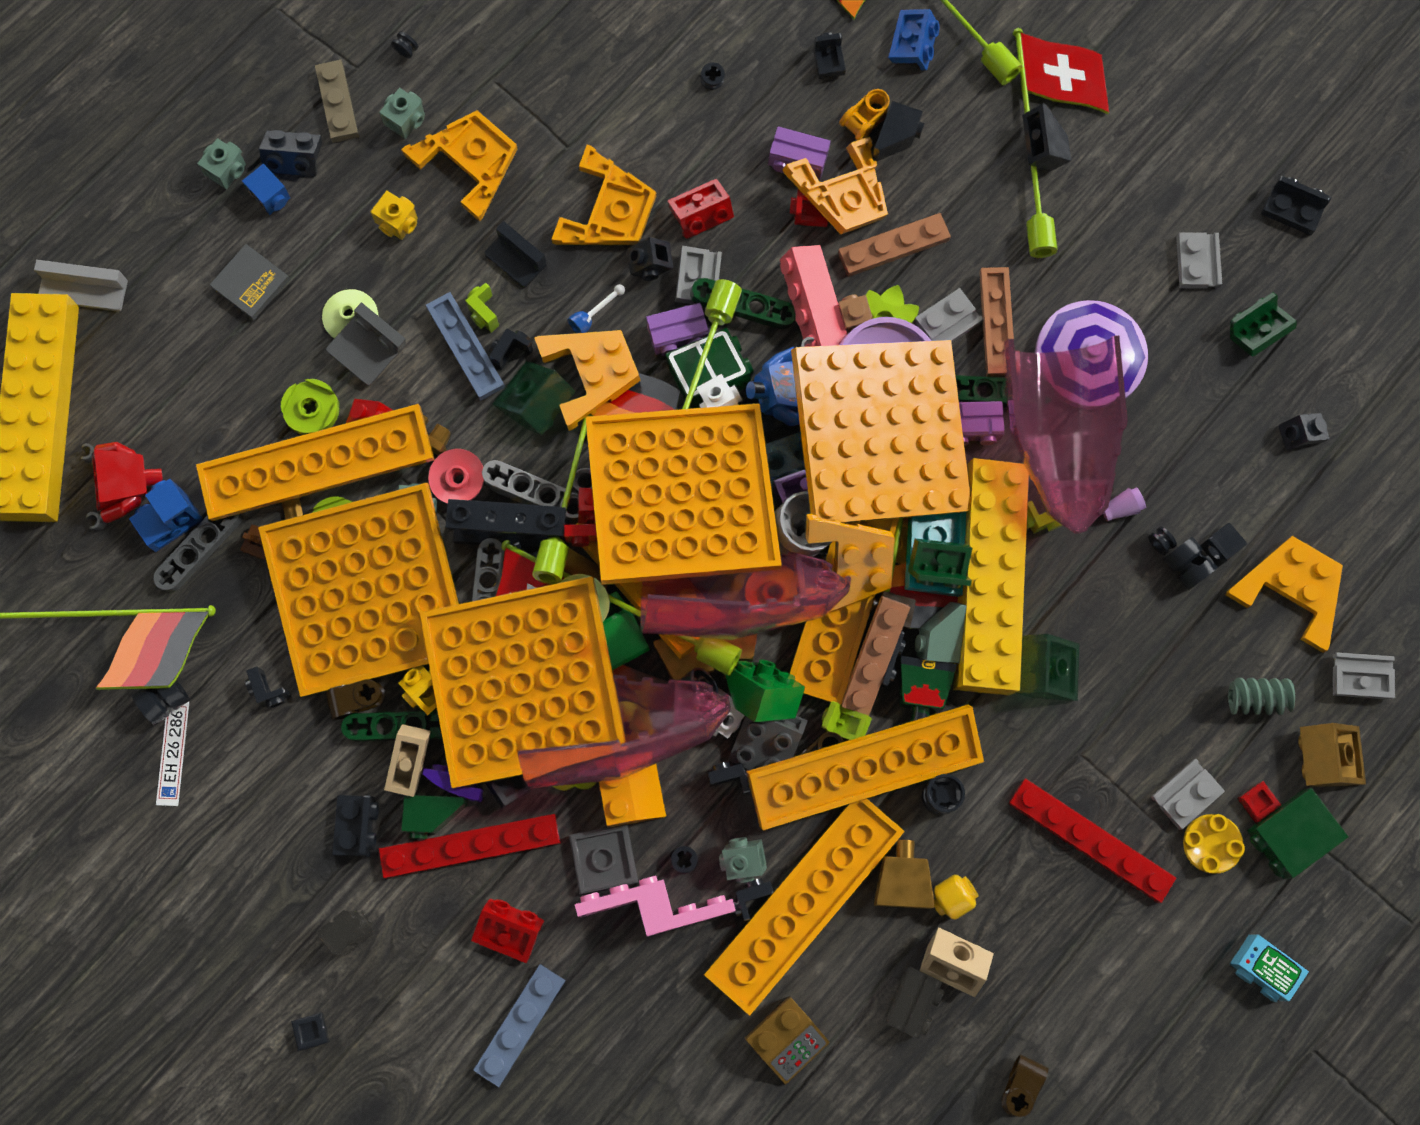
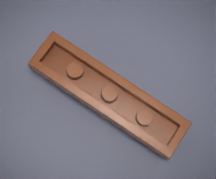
(894, 244)
(996, 316)
(875, 655)

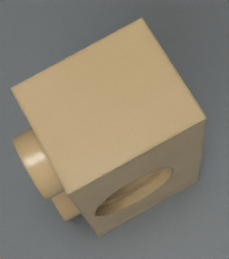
(407, 760)
(956, 962)

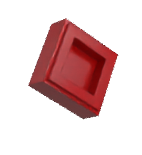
(1259, 801)

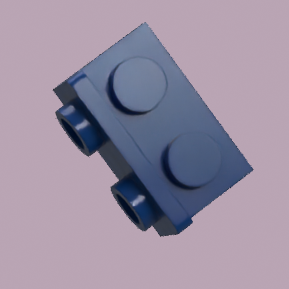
(914, 37)

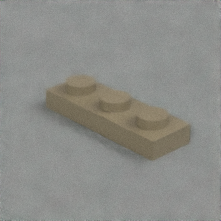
(337, 101)

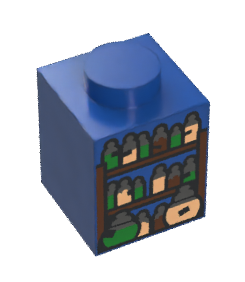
(266, 189)

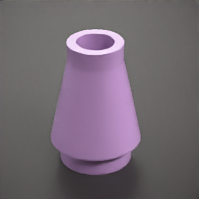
(1125, 504)

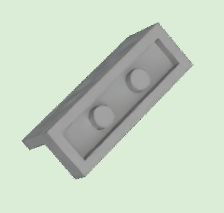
(84, 284)

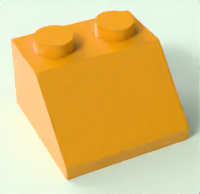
(633, 798)

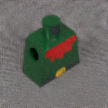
(924, 685)

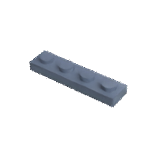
(465, 346)
(519, 1025)

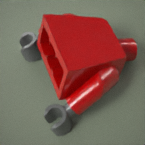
(118, 481)

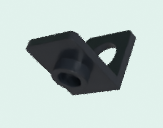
(1223, 544)

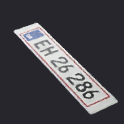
(172, 757)

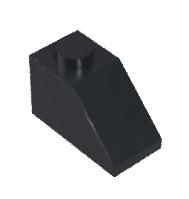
(898, 130)
(1045, 139)

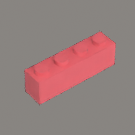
(813, 296)

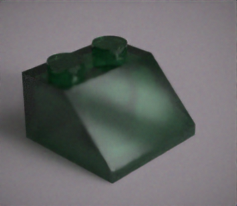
(534, 397)
(1049, 667)

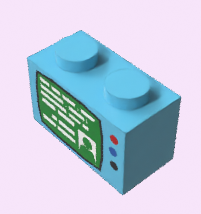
(1269, 968)

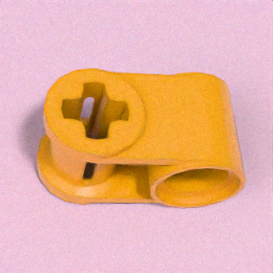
(862, 117)

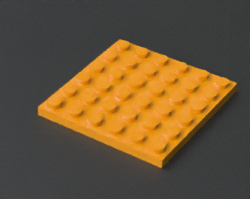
(881, 430)
(682, 494)
(356, 586)
(520, 677)

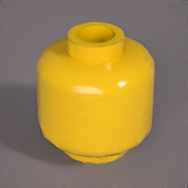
(955, 897)

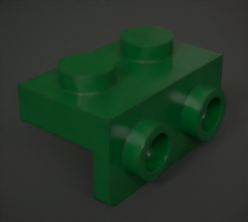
(1261, 325)
(940, 562)

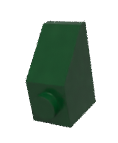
(429, 814)

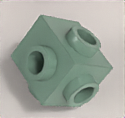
(402, 112)
(222, 163)
(743, 859)

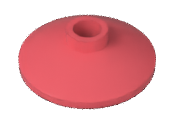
(448, 467)

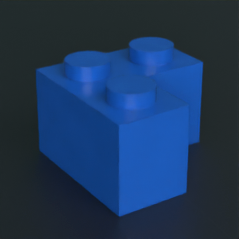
(167, 515)

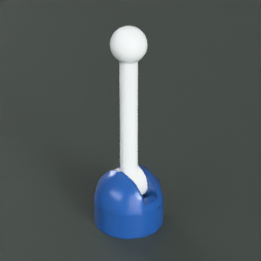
(582, 322)

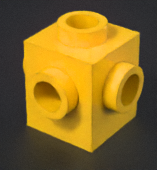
(394, 215)
(419, 689)

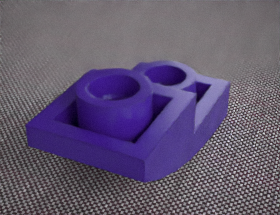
(440, 776)

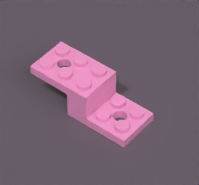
(653, 906)

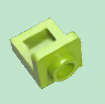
(480, 312)
(1039, 522)
(845, 722)

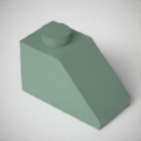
(942, 635)

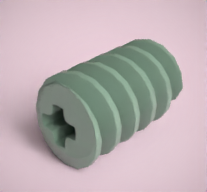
(1261, 694)

